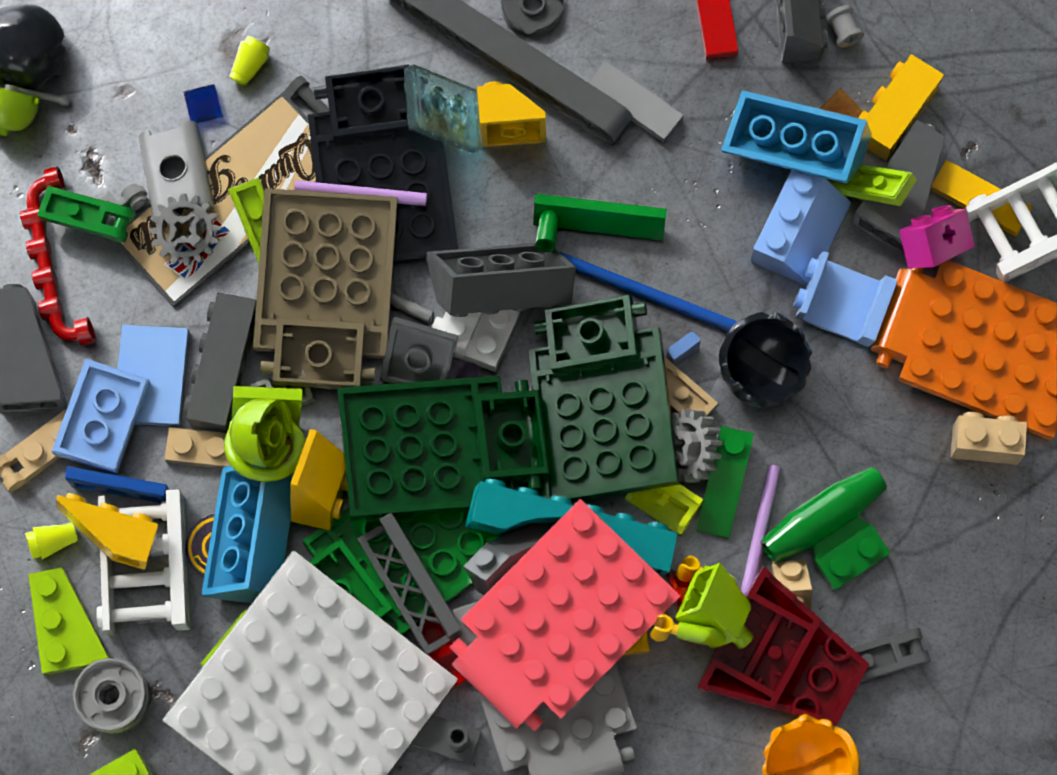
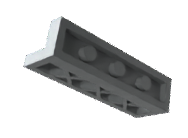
(421, 578)

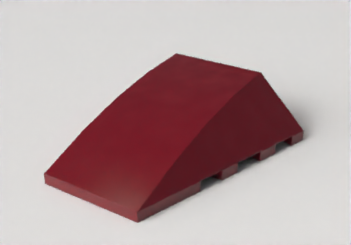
(790, 662)

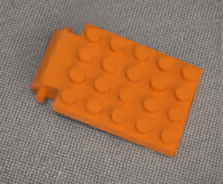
(974, 343)

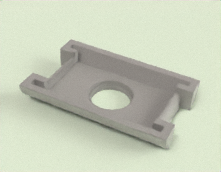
(181, 143)

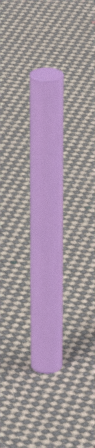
(404, 197)
(761, 525)

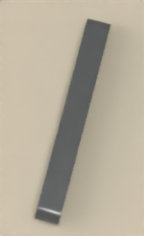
(523, 65)

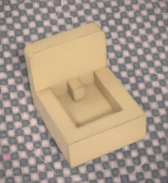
(795, 577)

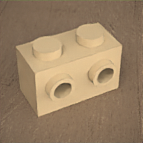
(988, 439)

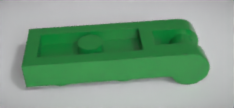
(85, 213)

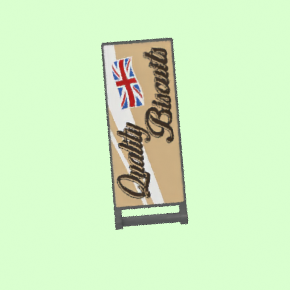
(268, 146)

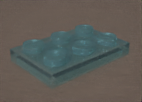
(442, 109)

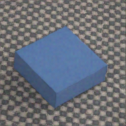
(683, 348)

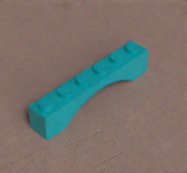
(501, 509)

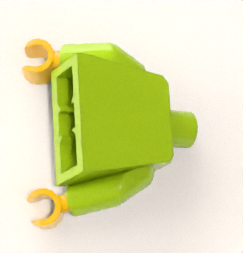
(711, 609)

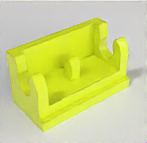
(668, 505)

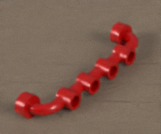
(45, 276)

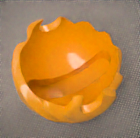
(811, 748)

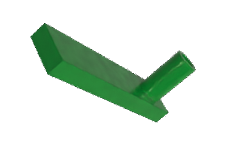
(594, 216)

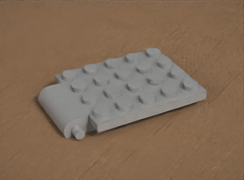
(566, 746)

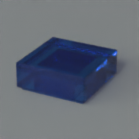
(203, 103)

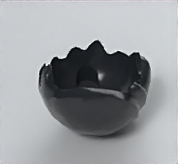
(29, 46)
(764, 359)

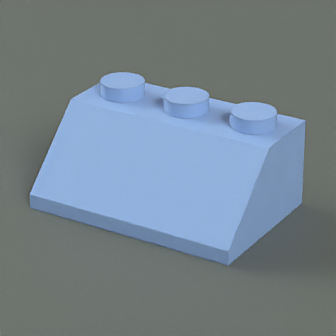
(800, 225)

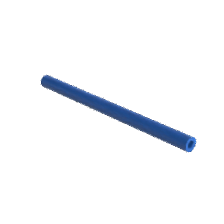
(651, 294)

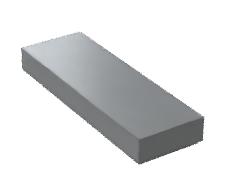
(646, 108)

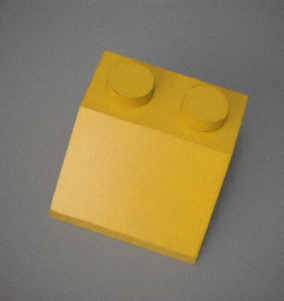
(508, 116)
(318, 483)

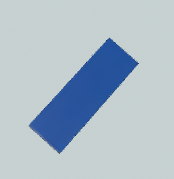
(116, 485)

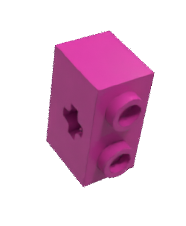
(936, 237)

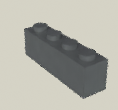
(222, 362)

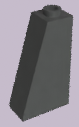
(920, 156)
(26, 364)

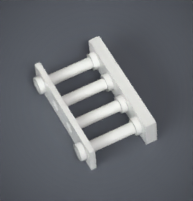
(1041, 247)
(172, 577)

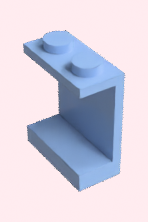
(843, 300)

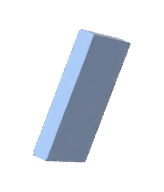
(162, 358)
(100, 416)

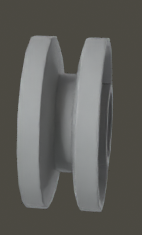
(91, 689)

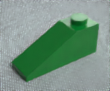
(725, 483)

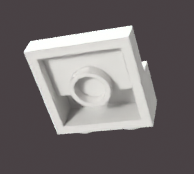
(481, 335)

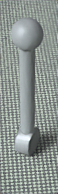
(63, 100)

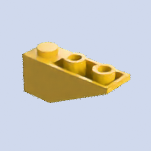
(118, 535)

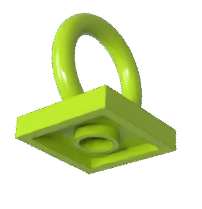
(293, 399)

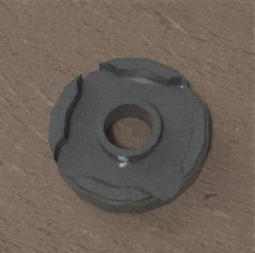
(532, 22)

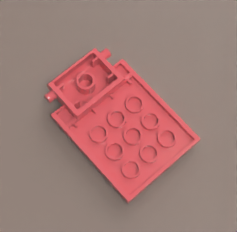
(560, 619)

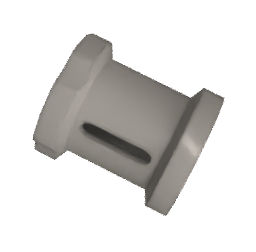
(844, 26)

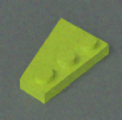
(62, 626)

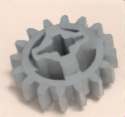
(174, 219)
(695, 445)

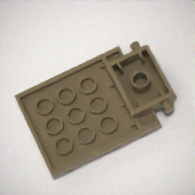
(324, 286)

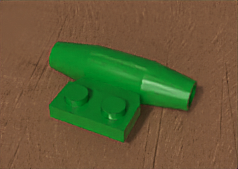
(831, 526)

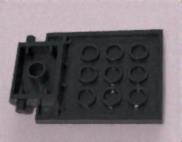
(370, 145)

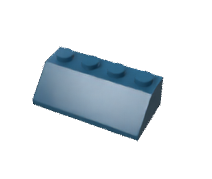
(797, 137)
(246, 536)

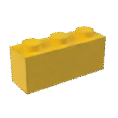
(900, 104)

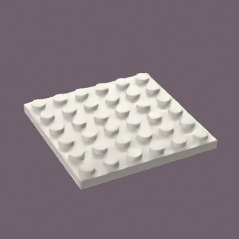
(309, 685)

